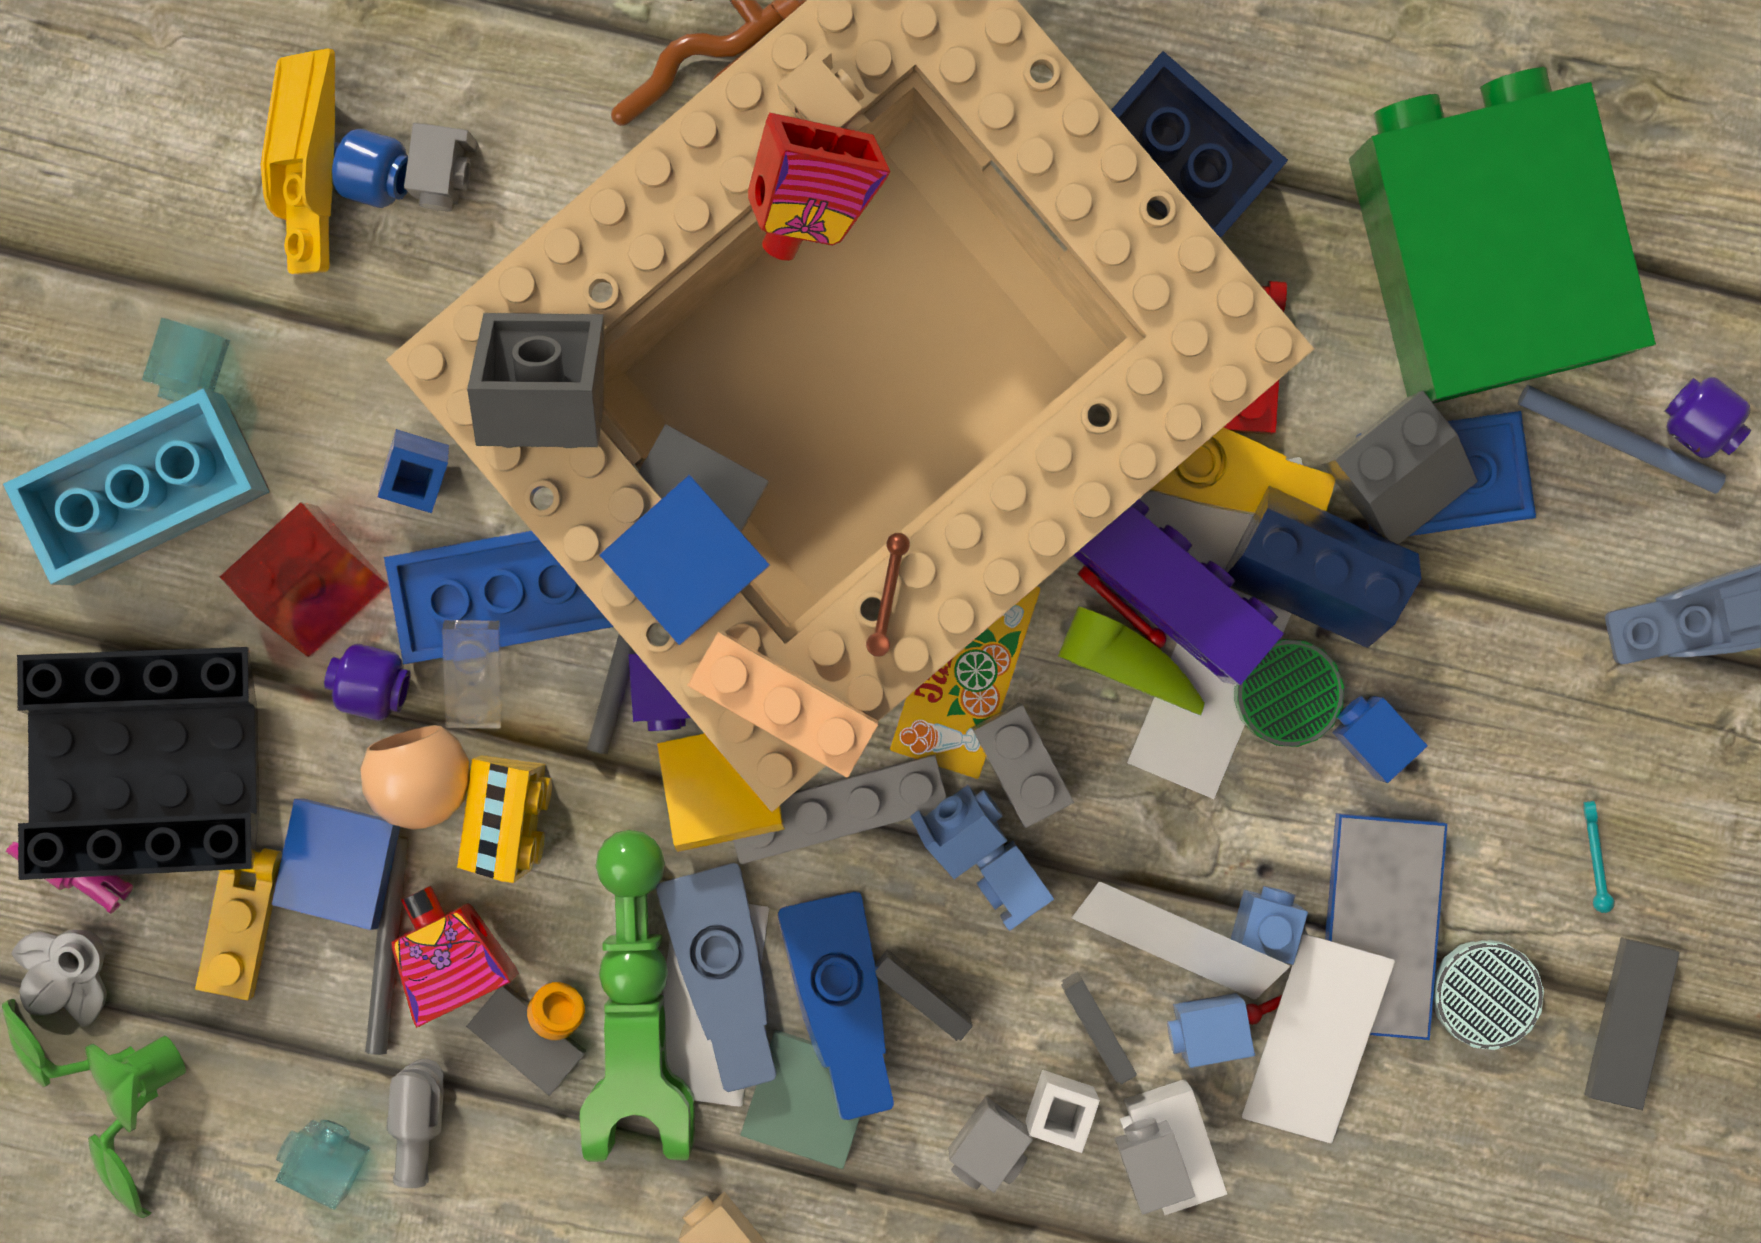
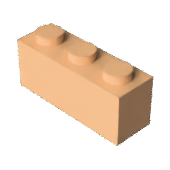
(783, 703)

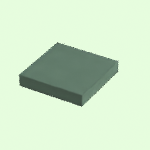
(799, 1106)

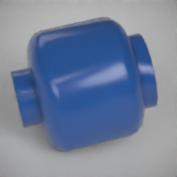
(370, 168)

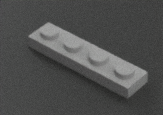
(849, 807)

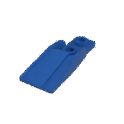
(840, 998)

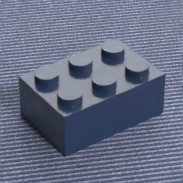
(1197, 143)

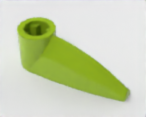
(1127, 658)

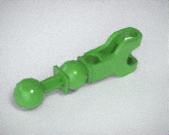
(634, 1021)

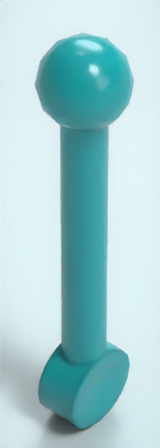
(1603, 901)

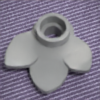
(57, 978)

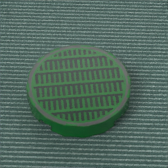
(1291, 694)

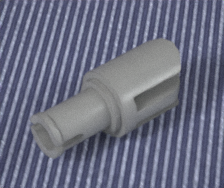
(415, 1119)

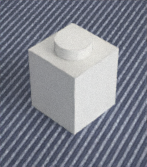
(1062, 1111)

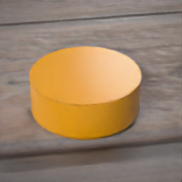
(555, 1011)

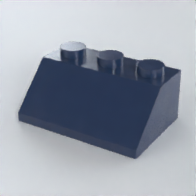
(1323, 568)

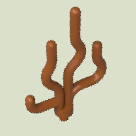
(758, 25)

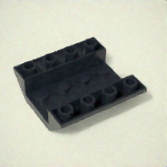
(139, 762)

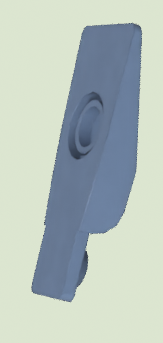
(1693, 621)
(722, 969)

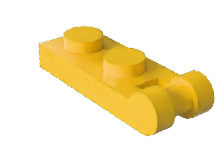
(238, 929)

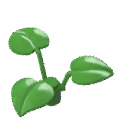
(121, 1079)

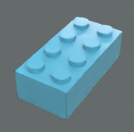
(136, 488)

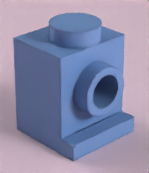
(961, 830)
(1012, 882)

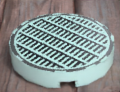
(1487, 994)

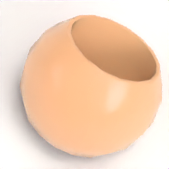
(416, 777)

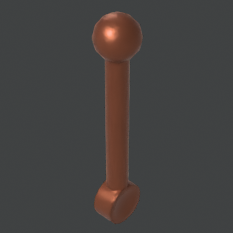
(879, 643)

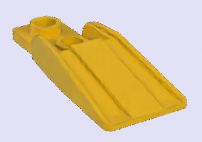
(301, 156)
(1235, 473)

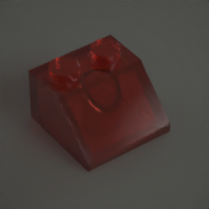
(304, 579)

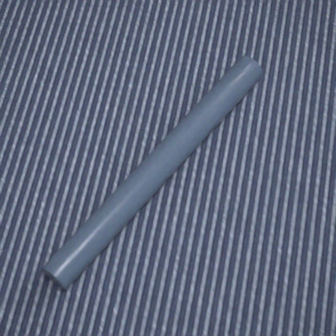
(1621, 439)

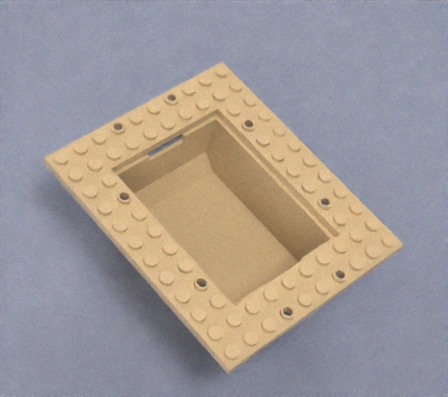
(884, 381)

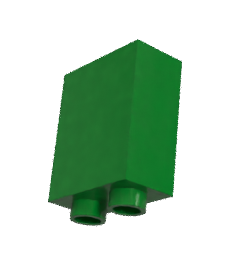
(1499, 238)

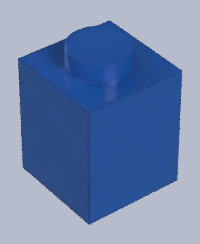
(413, 471)
(1378, 737)

